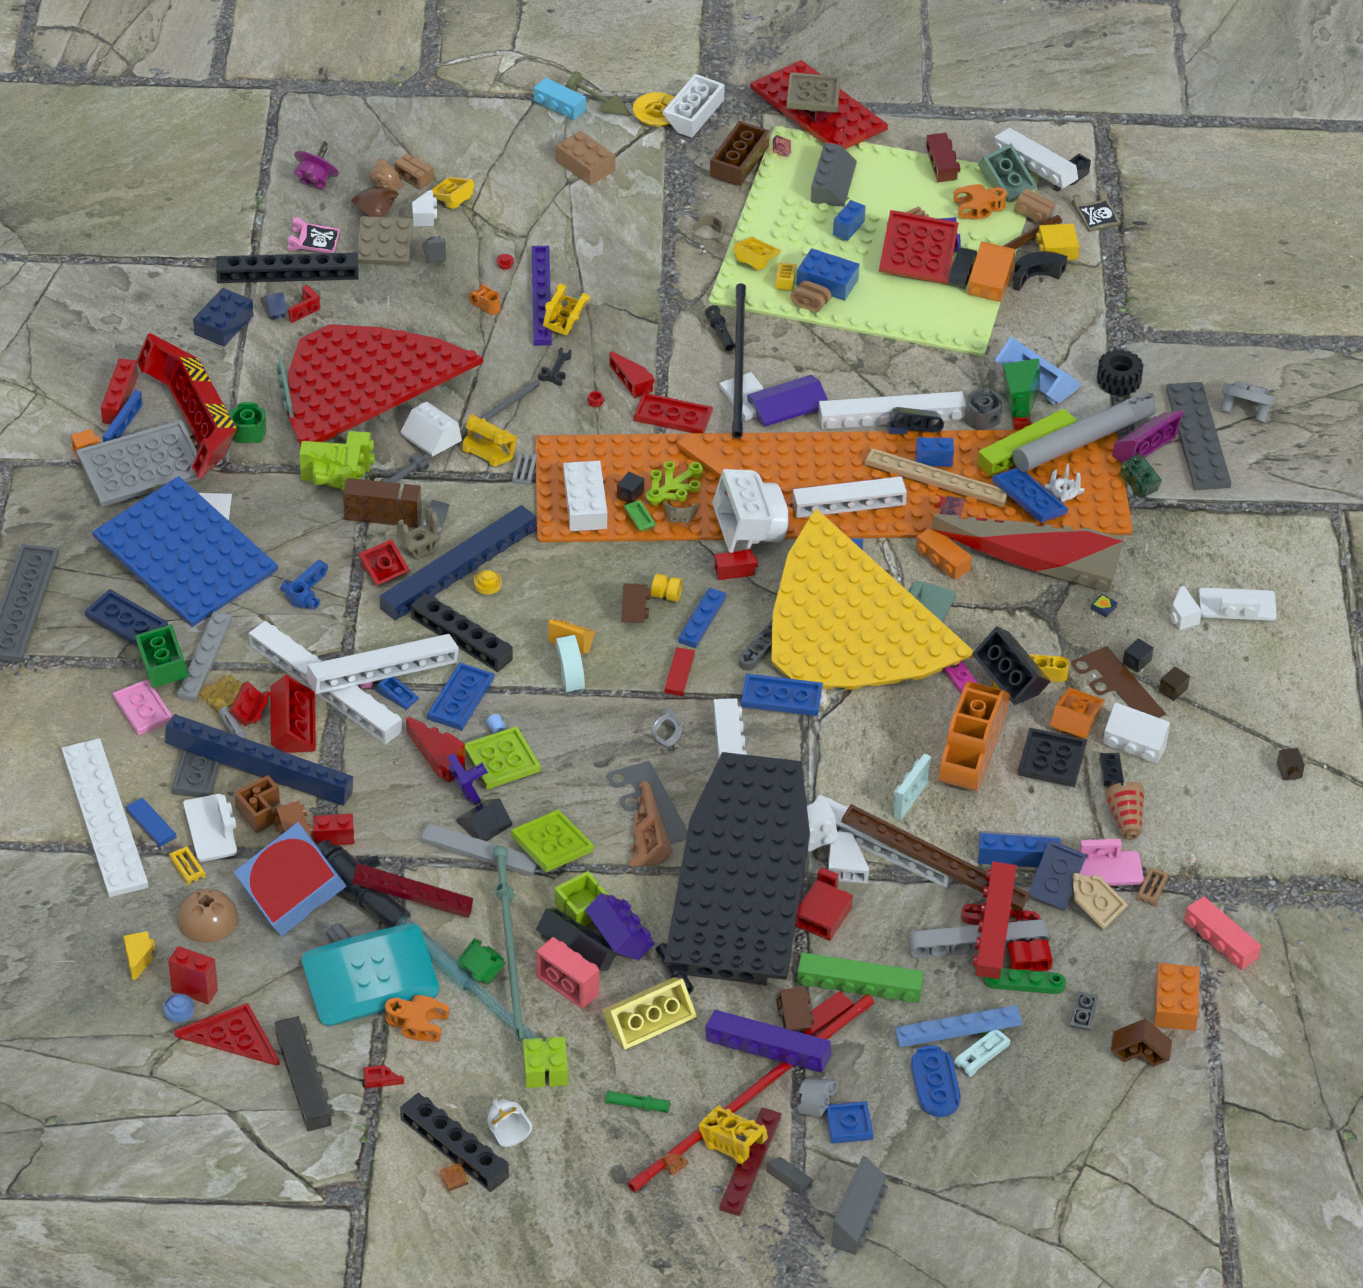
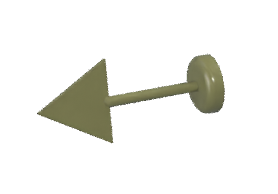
(613, 105)

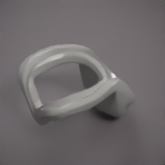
(673, 721)

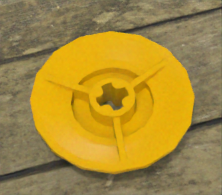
(650, 108)

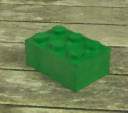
(162, 656)

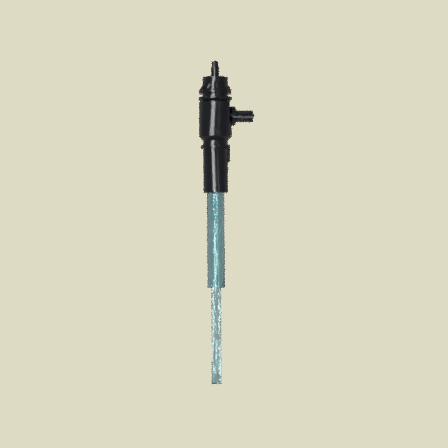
(393, 914)

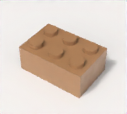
(585, 158)

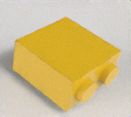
(1059, 239)

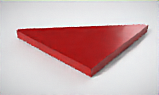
(233, 1032)

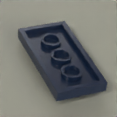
(123, 616)

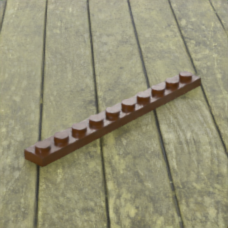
(925, 852)

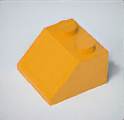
(561, 628)

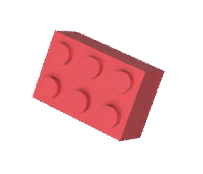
(567, 972)

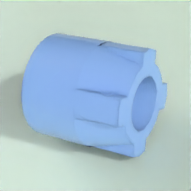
(495, 723)

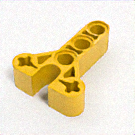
(1054, 667)

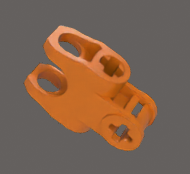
(980, 201)
(414, 1017)

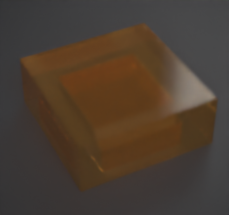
(454, 1177)

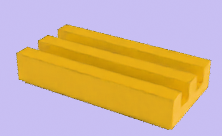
(193, 876)

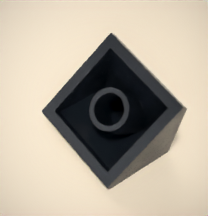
(486, 820)

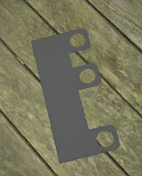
(642, 772)

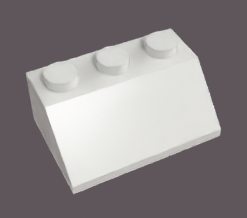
(431, 429)
(1136, 733)

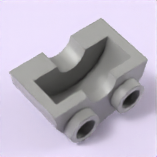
(815, 1095)

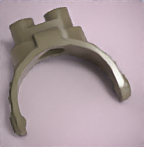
(715, 220)
(680, 514)

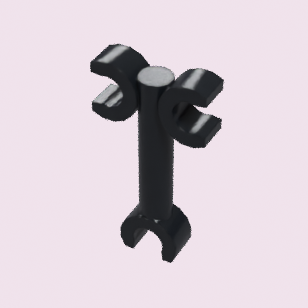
(555, 375)

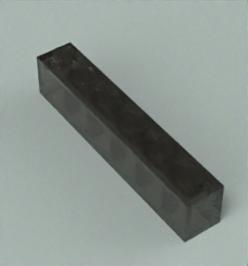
(303, 1073)

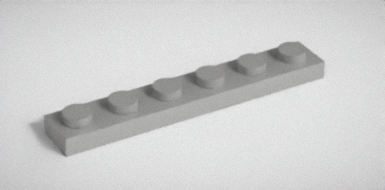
(205, 656)

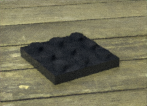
(1052, 757)

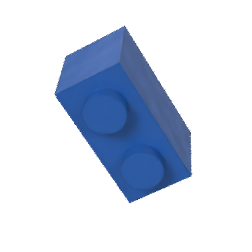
(849, 220)
(935, 451)

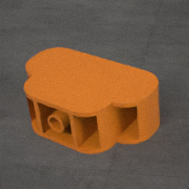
(973, 735)

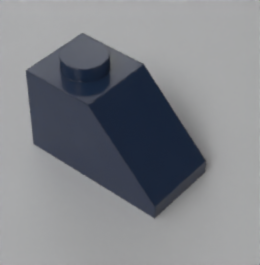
(275, 305)

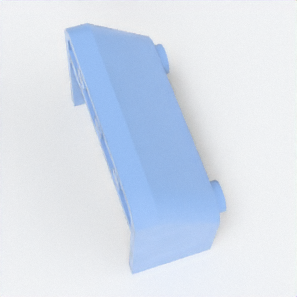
(1053, 381)

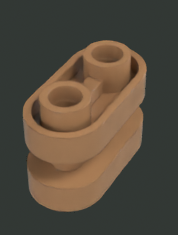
(810, 296)

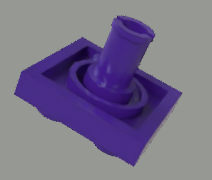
(466, 778)

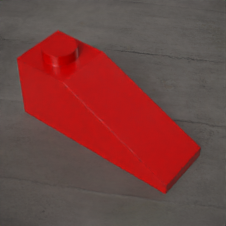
(631, 374)

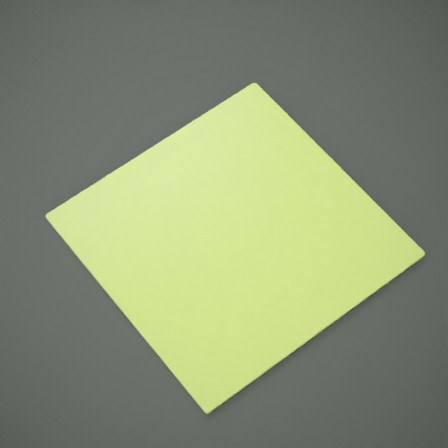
(880, 302)

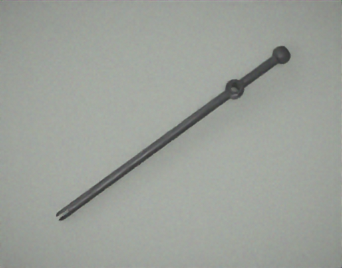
(420, 462)

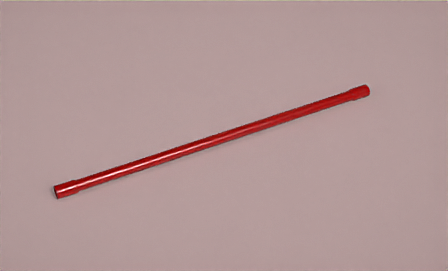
(644, 1176)

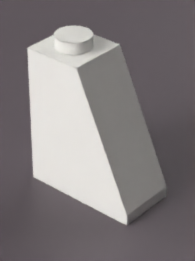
(847, 859)

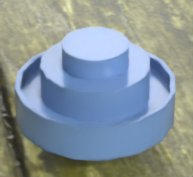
(179, 1008)

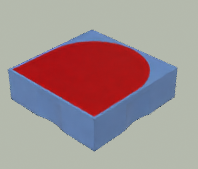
(289, 879)

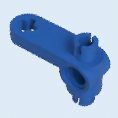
(299, 590)

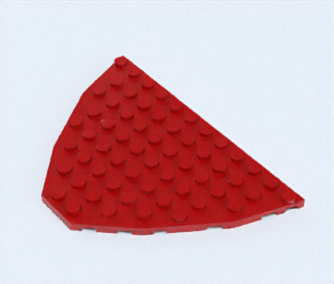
(361, 371)

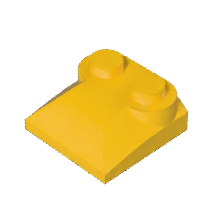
(454, 191)
(755, 252)

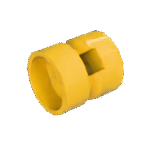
(666, 587)

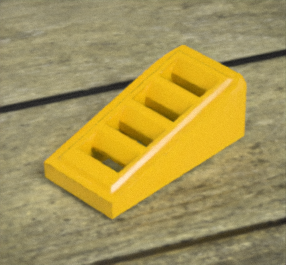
(785, 276)

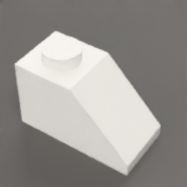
(1185, 610)

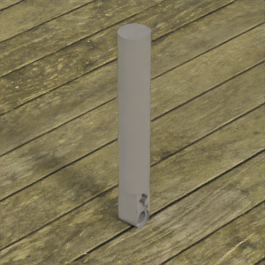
(1084, 431)

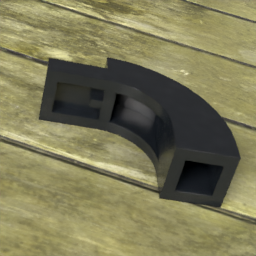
(1038, 263)

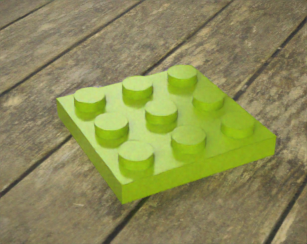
(504, 756)
(552, 840)

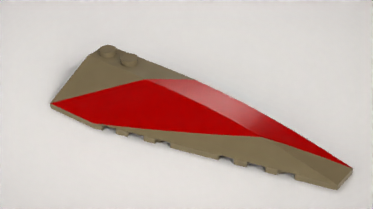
(1064, 553)

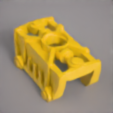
(555, 308)
(491, 444)
(723, 1135)

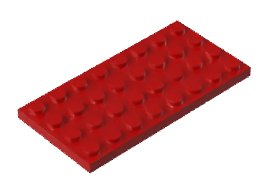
(845, 127)

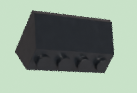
(1010, 666)

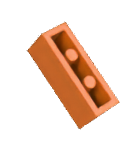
(943, 553)

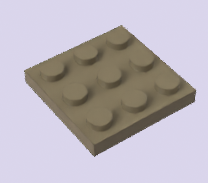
(813, 92)
(385, 240)

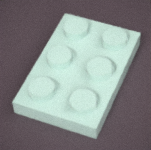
(912, 786)

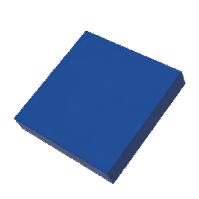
(849, 1122)

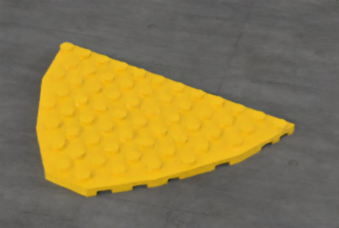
(850, 620)

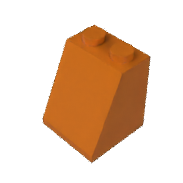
(991, 271)

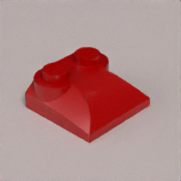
(383, 562)

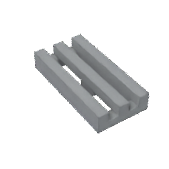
(526, 459)

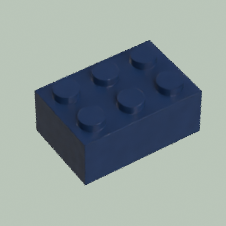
(223, 317)

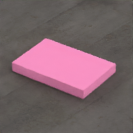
(142, 707)

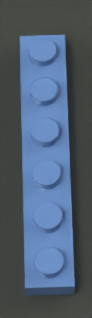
(958, 1026)

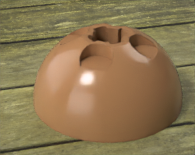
(207, 916)

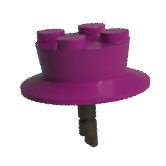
(314, 168)

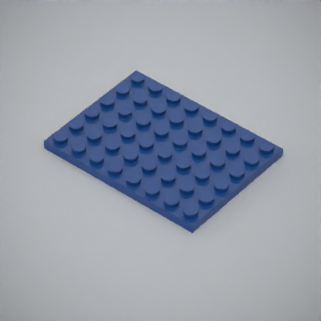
(185, 551)

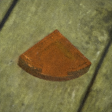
(674, 1162)

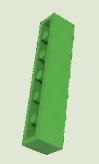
(860, 977)

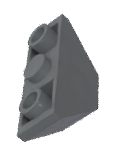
(435, 249)

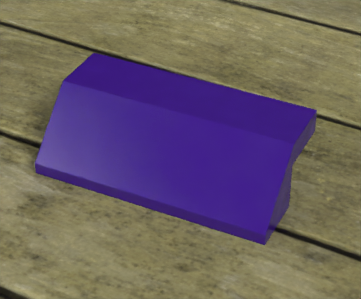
(787, 400)

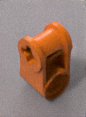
(486, 299)

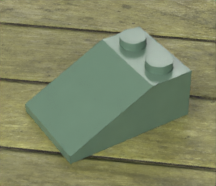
(1007, 171)

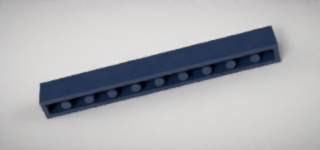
(459, 561)
(259, 759)

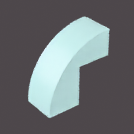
(571, 663)

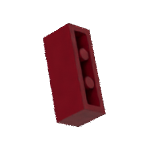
(942, 157)

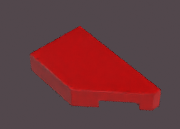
(381, 1076)

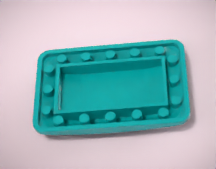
(367, 970)

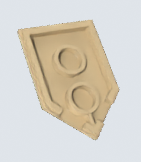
(1097, 899)

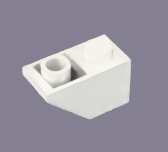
(423, 210)

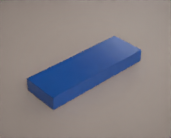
(151, 822)

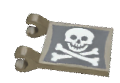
(1096, 214)

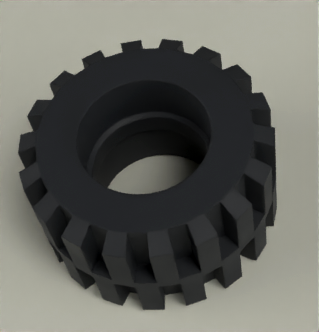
(1119, 372)

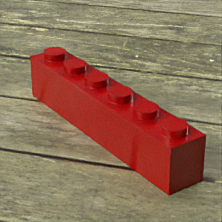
(995, 921)

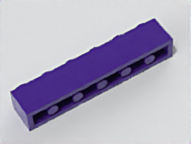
(768, 1041)

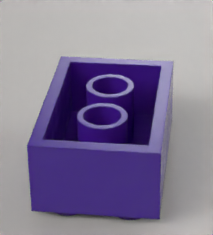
(620, 926)

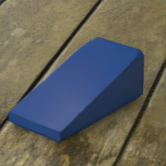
(396, 692)

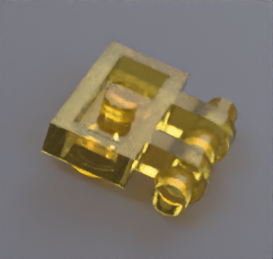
(222, 697)

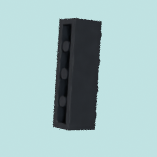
(576, 937)

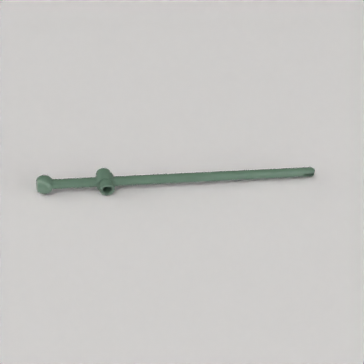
(506, 895)

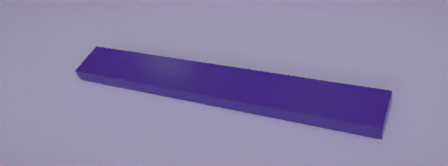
(541, 293)

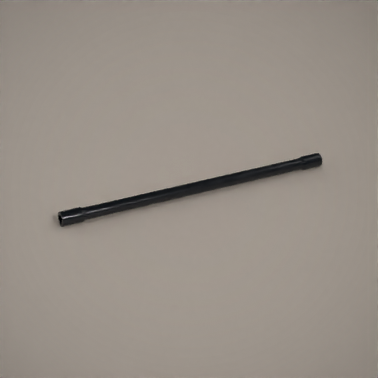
(737, 424)

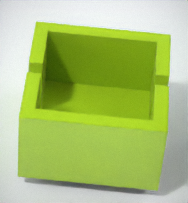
(577, 895)
(542, 1057)

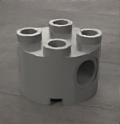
(983, 409)

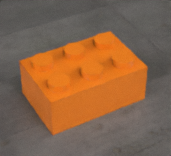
(1176, 996)

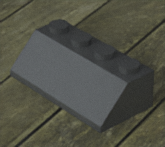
(833, 176)
(858, 1207)

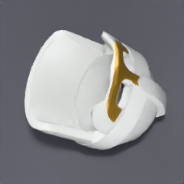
(508, 1122)

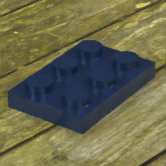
(1055, 875)

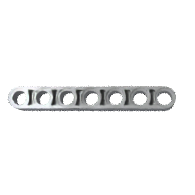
(963, 939)

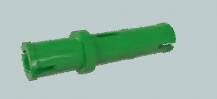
(636, 1101)

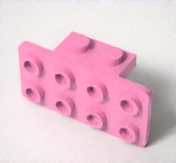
(1108, 862)

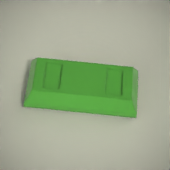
(640, 515)

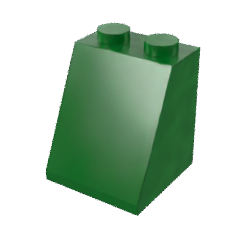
(1021, 386)

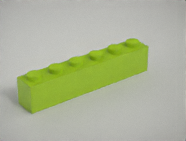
(1000, 454)

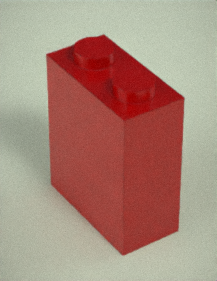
(823, 910)
(193, 975)

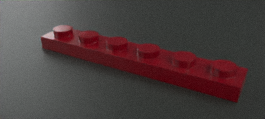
(412, 890)
(746, 1173)

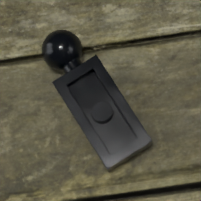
(1111, 769)

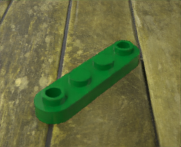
(1028, 981)

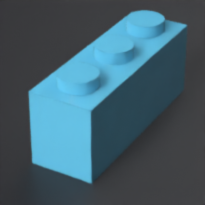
(559, 98)

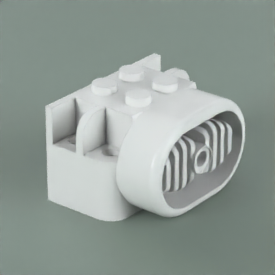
(751, 510)

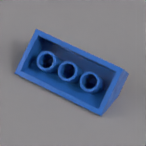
(1012, 848)

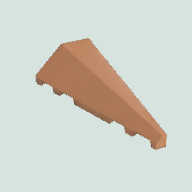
(650, 836)

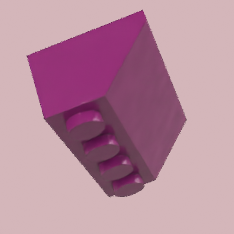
(1148, 436)

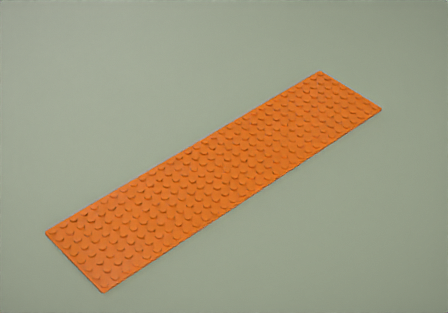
(807, 461)

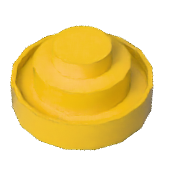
(487, 582)

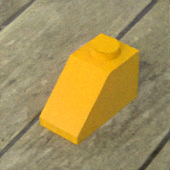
(138, 952)

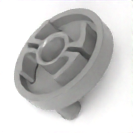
(1248, 392)

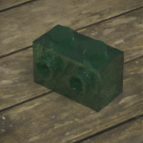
(1140, 476)

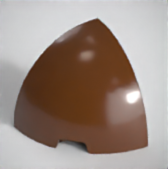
(375, 200)

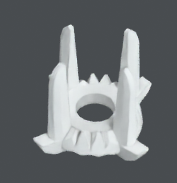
(1065, 494)

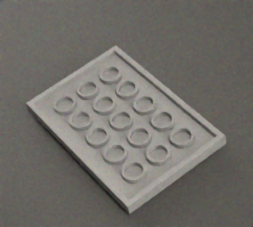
(138, 462)

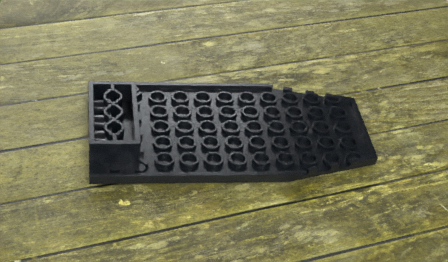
(742, 872)

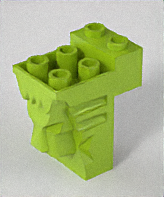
(335, 461)

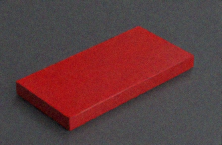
(672, 413)

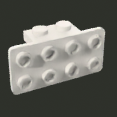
(1237, 604)
(211, 827)

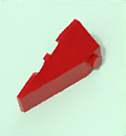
(436, 747)

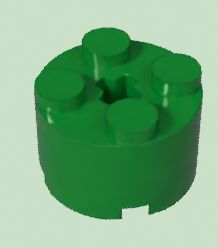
(249, 421)
(482, 961)

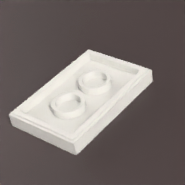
(750, 385)

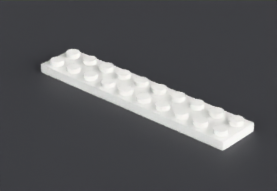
(104, 818)

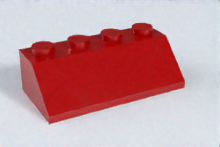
(292, 716)

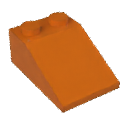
(1076, 713)

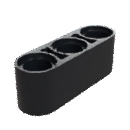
(962, 267)
(922, 425)

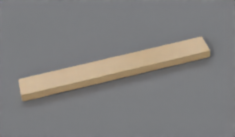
(936, 477)

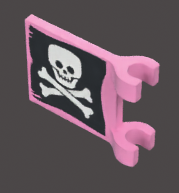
(313, 237)

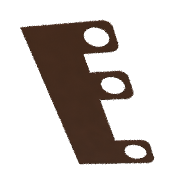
(1119, 678)

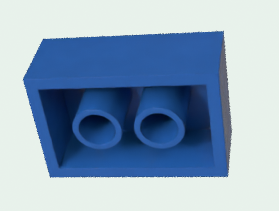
(830, 272)

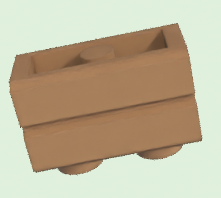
(414, 171)
(1034, 206)

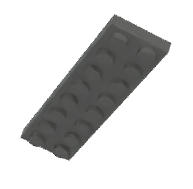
(1199, 436)
(24, 598)

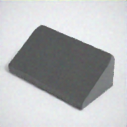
(788, 1174)

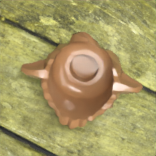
(385, 175)

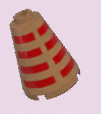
(1127, 807)

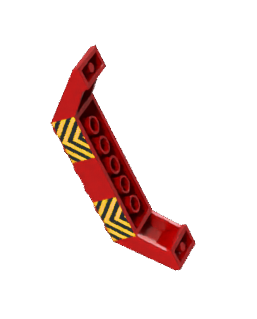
(194, 396)

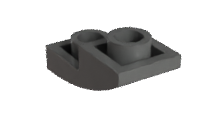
(441, 511)
(1084, 1011)

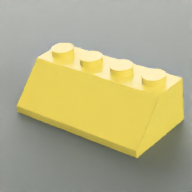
(650, 1012)

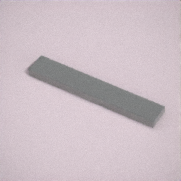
(477, 849)

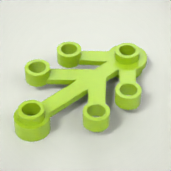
(657, 495)

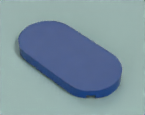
(935, 1081)

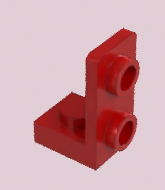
(309, 305)

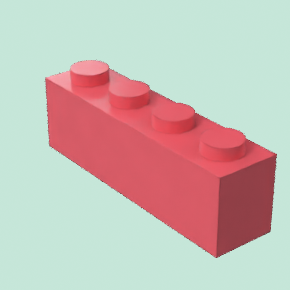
(1222, 933)

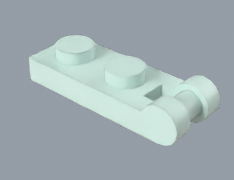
(982, 1052)

